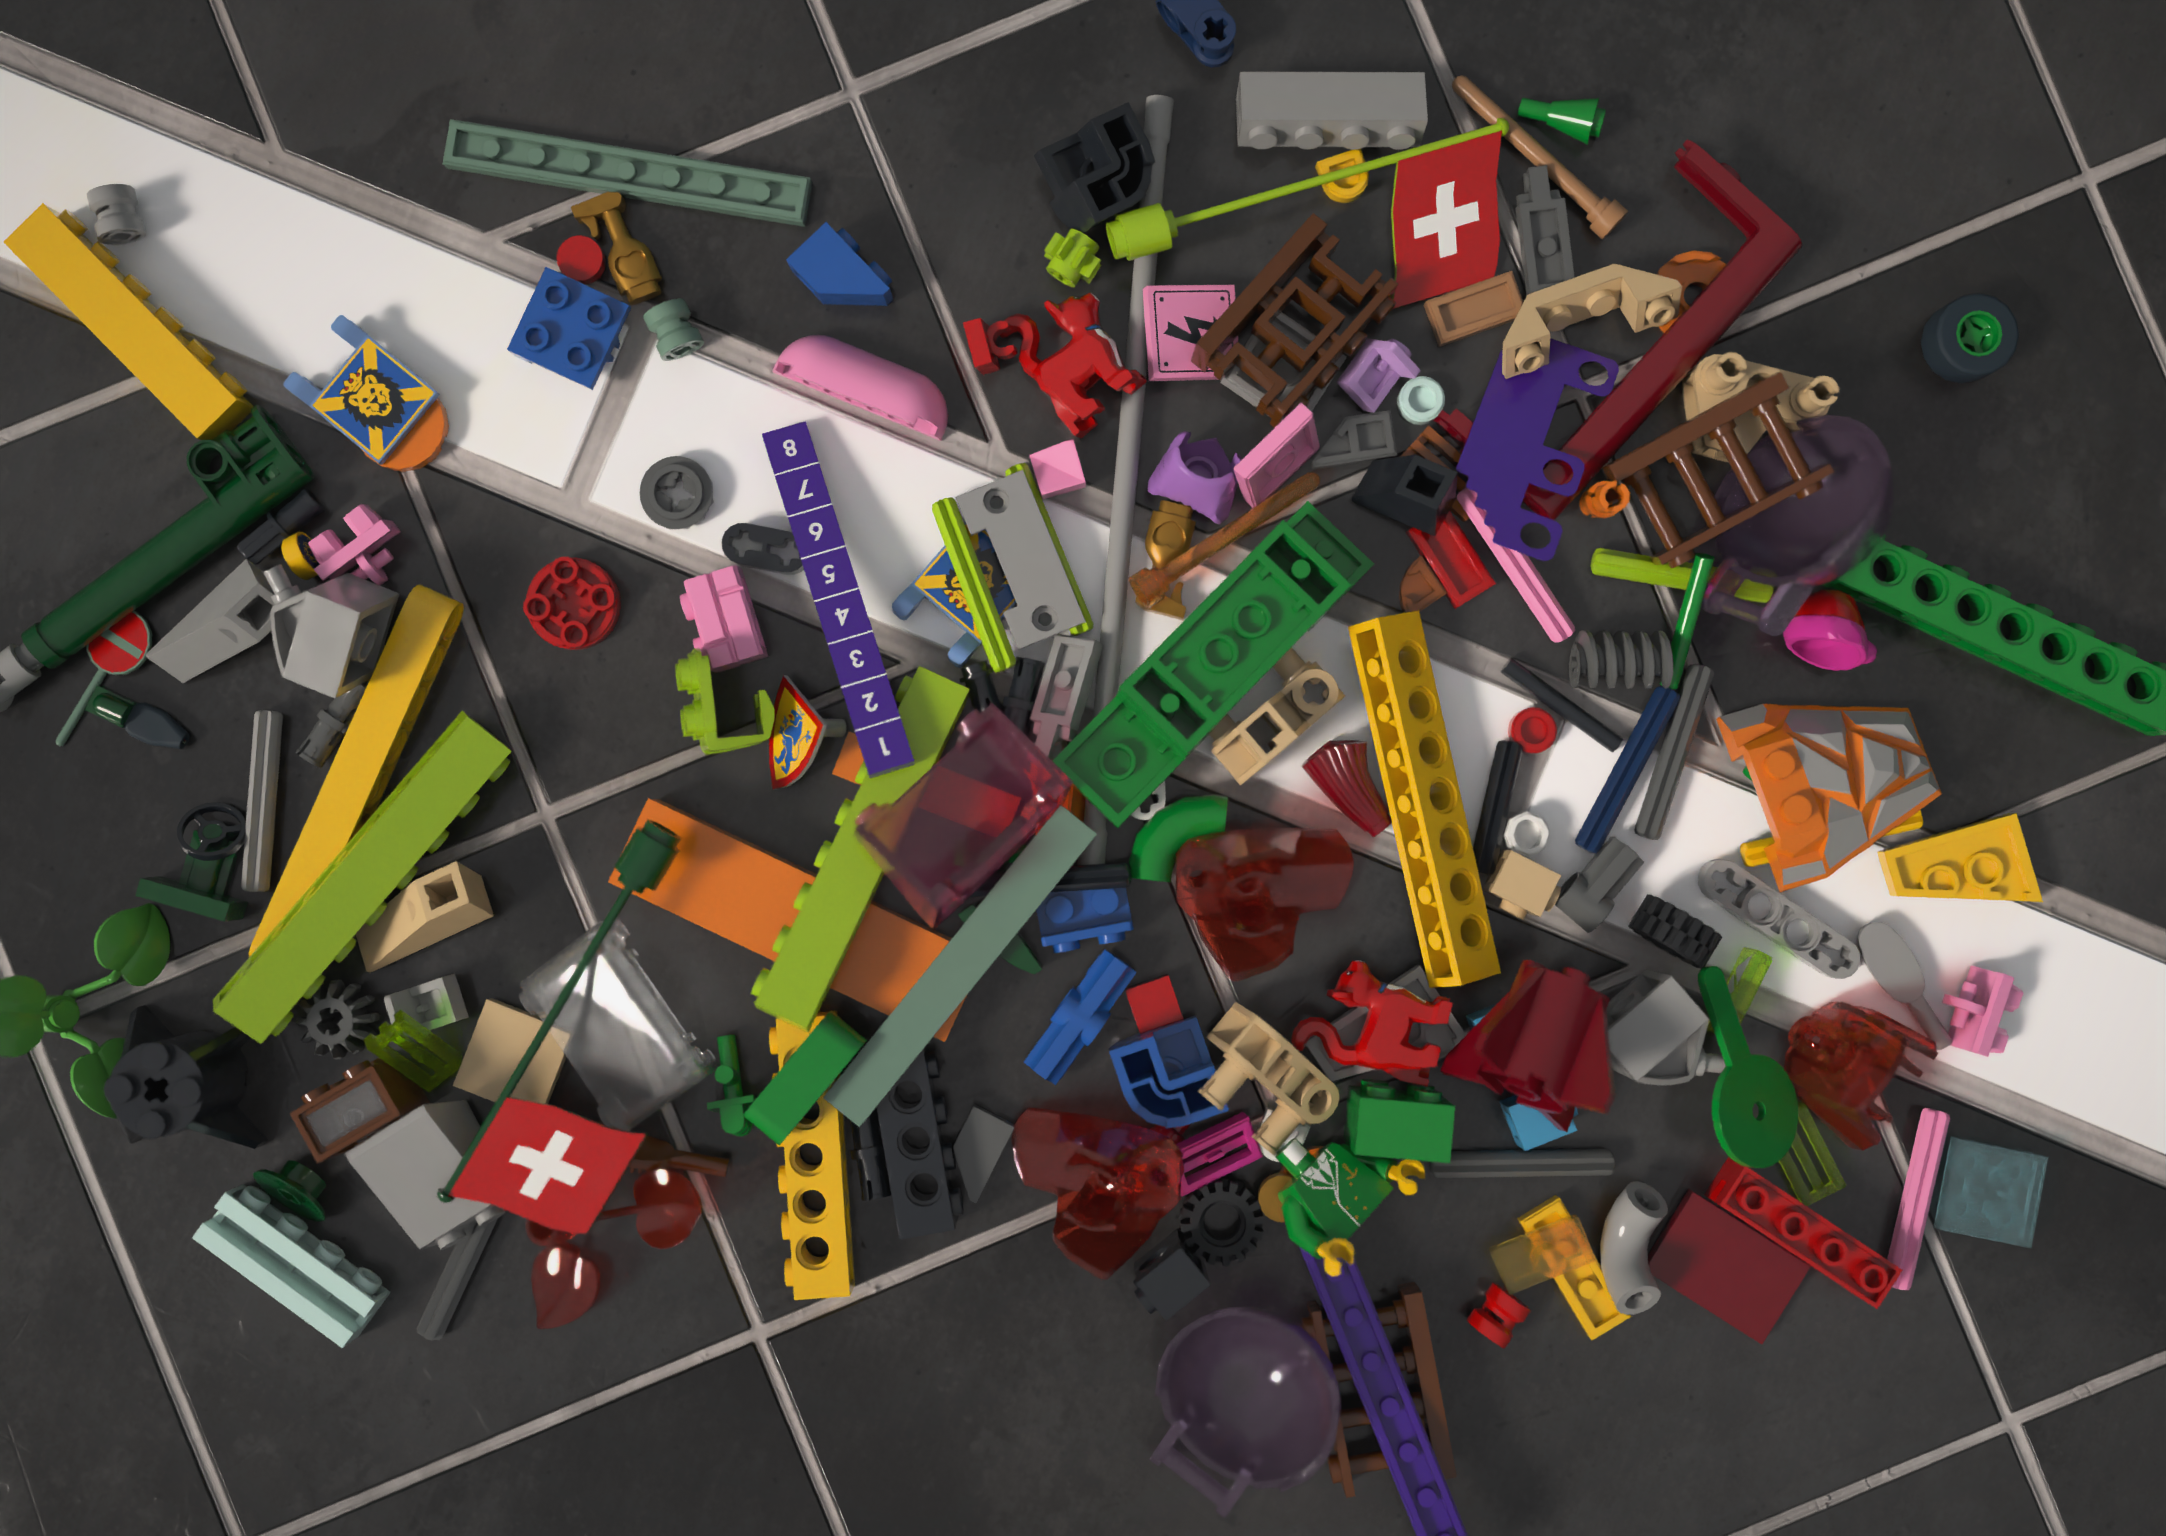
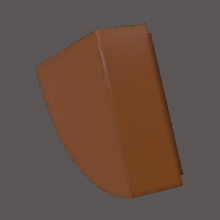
(1419, 587)

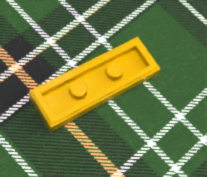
(1582, 1287)

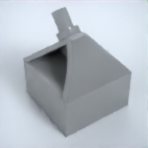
(330, 632)
(1658, 1032)

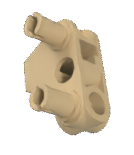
(1727, 374)
(1284, 713)
(1261, 1053)

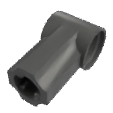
(1590, 894)

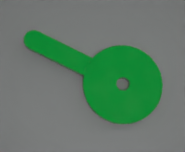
(1745, 1082)

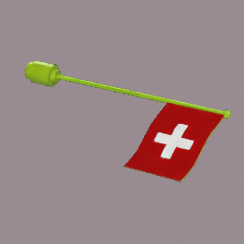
(1439, 214)

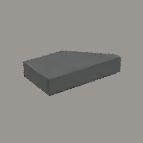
(1358, 441)

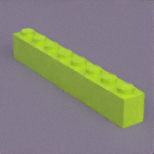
(847, 874)
(361, 878)

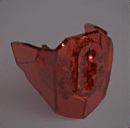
(1850, 1066)

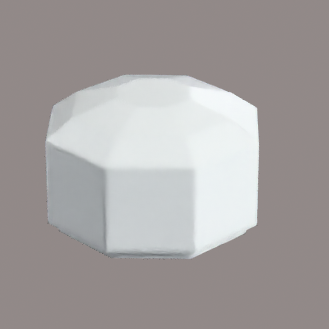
(1526, 833)

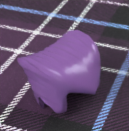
(1197, 476)

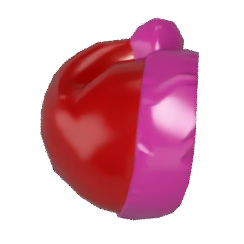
(1830, 632)

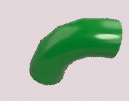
(1169, 829)

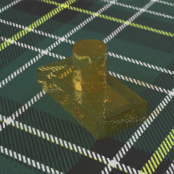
(1542, 1254)

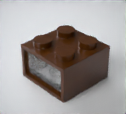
(355, 1108)

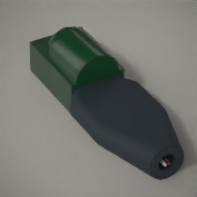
(139, 719)

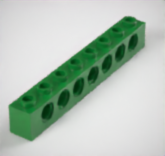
(2022, 652)

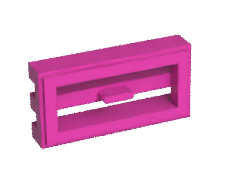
(1213, 1135)

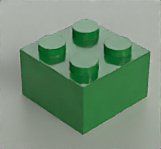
(1399, 1122)

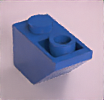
(835, 272)

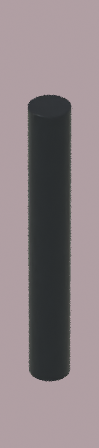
(1561, 705)

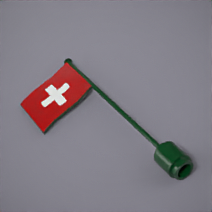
(538, 1154)

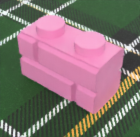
(723, 618)

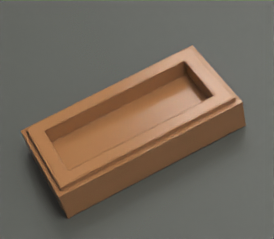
(1474, 308)

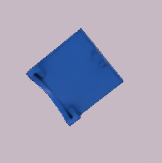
(569, 328)

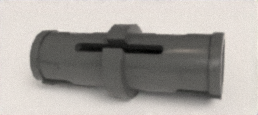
(330, 727)

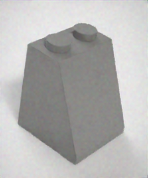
(416, 1159)

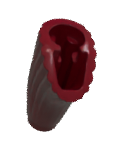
(1344, 777)

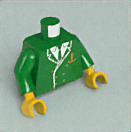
(1335, 1195)

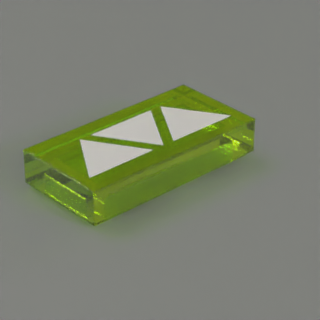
(1746, 980)

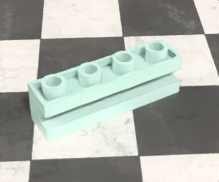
(292, 1264)

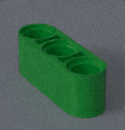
(804, 1077)

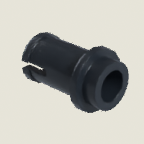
(981, 686)

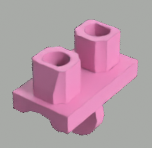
(371, 534)
(1980, 1010)

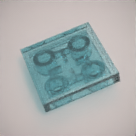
(1991, 1192)

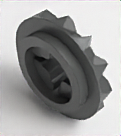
(667, 474)

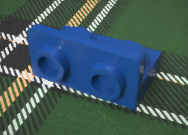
(1082, 915)

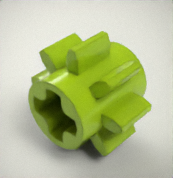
(1072, 257)

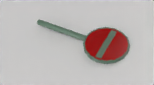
(114, 652)

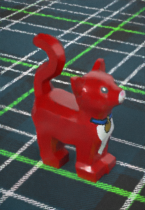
(1078, 364)
(1386, 1030)

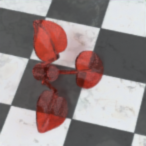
(569, 1285)

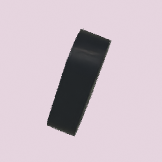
(761, 560)

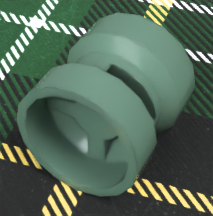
(674, 332)

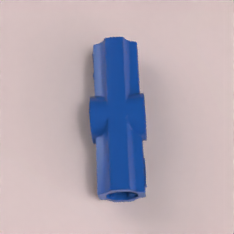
(1080, 1017)

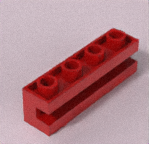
(1803, 1232)

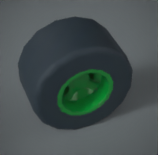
(1986, 328)

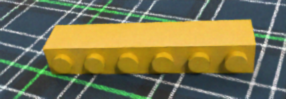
(128, 324)

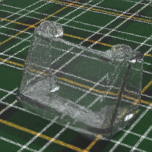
(617, 1029)

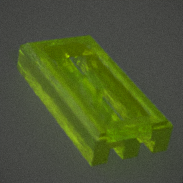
(421, 1034)
(1820, 1190)

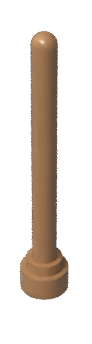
(1601, 212)

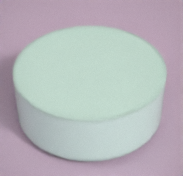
(1420, 400)

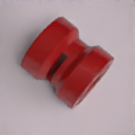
(1504, 1306)

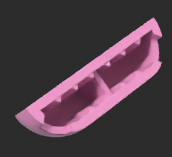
(866, 382)

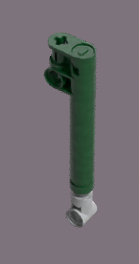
(255, 477)

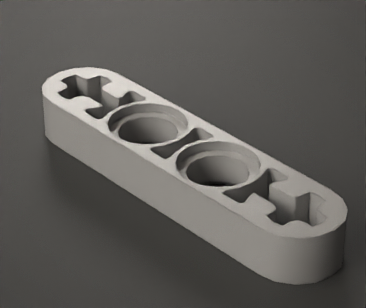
(1781, 914)

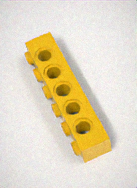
(812, 1275)

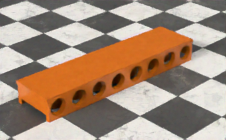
(752, 894)

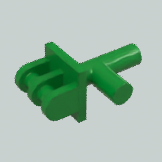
(735, 1103)

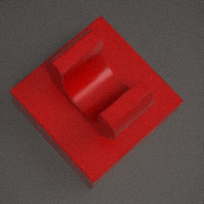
(983, 344)

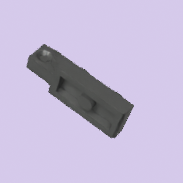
(1543, 232)

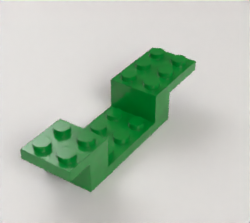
(1211, 662)

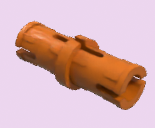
(1605, 495)

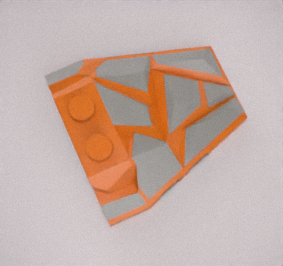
(1829, 780)

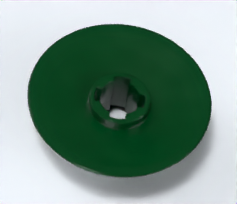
(294, 1188)

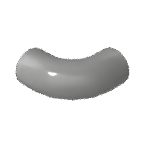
(1625, 1247)

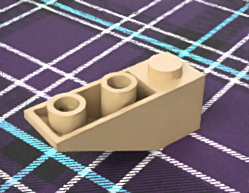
(425, 914)

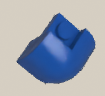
(1164, 1072)

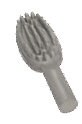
(1900, 976)

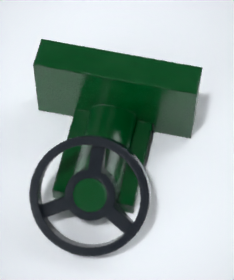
(206, 867)

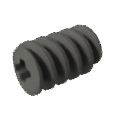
(1621, 656)

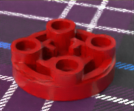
(572, 603)

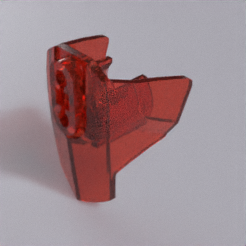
(1257, 889)
(1103, 1182)

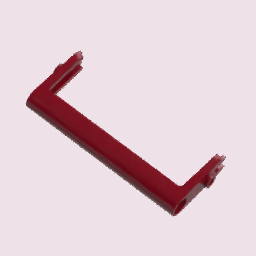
(1764, 254)

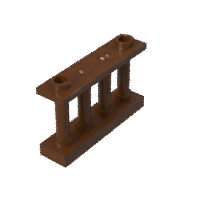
(1719, 425)
(1415, 1359)

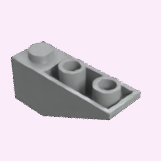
(219, 626)

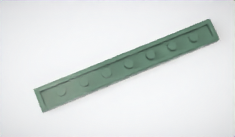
(628, 171)
(960, 965)

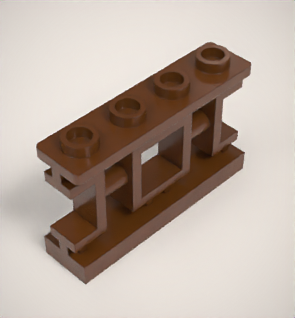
(1268, 300)

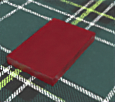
(1726, 1266)

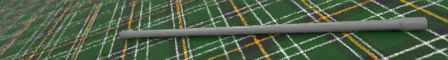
(1157, 131)

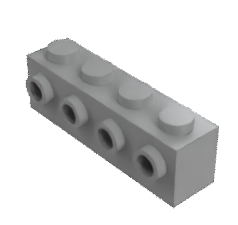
(1331, 109)

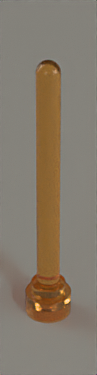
(1153, 583)

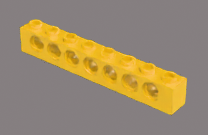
(1424, 800)

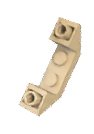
(1642, 296)

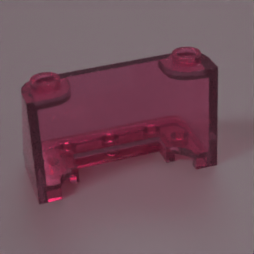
(964, 815)

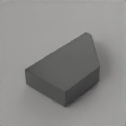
(980, 1148)

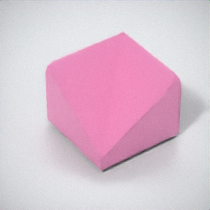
(1058, 469)

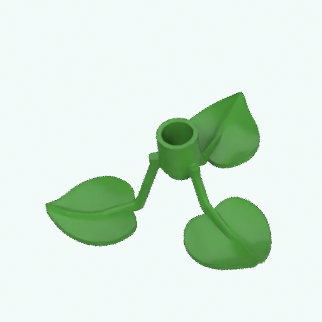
(130, 944)

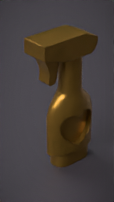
(628, 259)
(1166, 539)

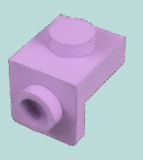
(1376, 371)

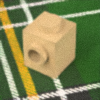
(1523, 885)

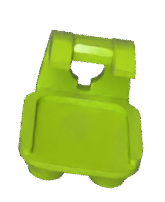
(699, 717)

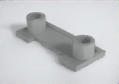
(1025, 557)

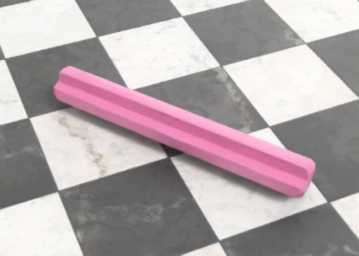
(1522, 574)
(1918, 1194)

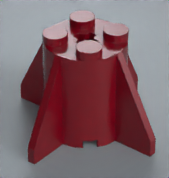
(1543, 1045)

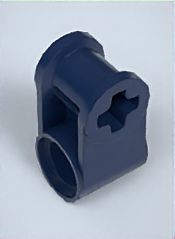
(1195, 21)

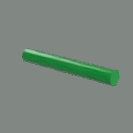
(1689, 614)

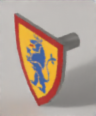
(796, 735)

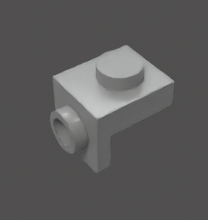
(430, 1003)

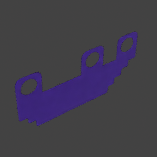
(1508, 440)

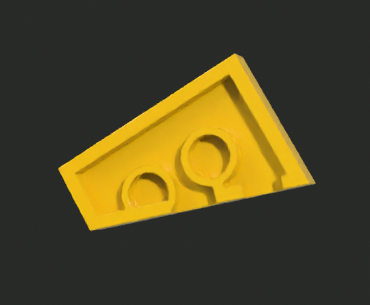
(1964, 863)

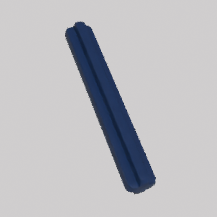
(1627, 769)

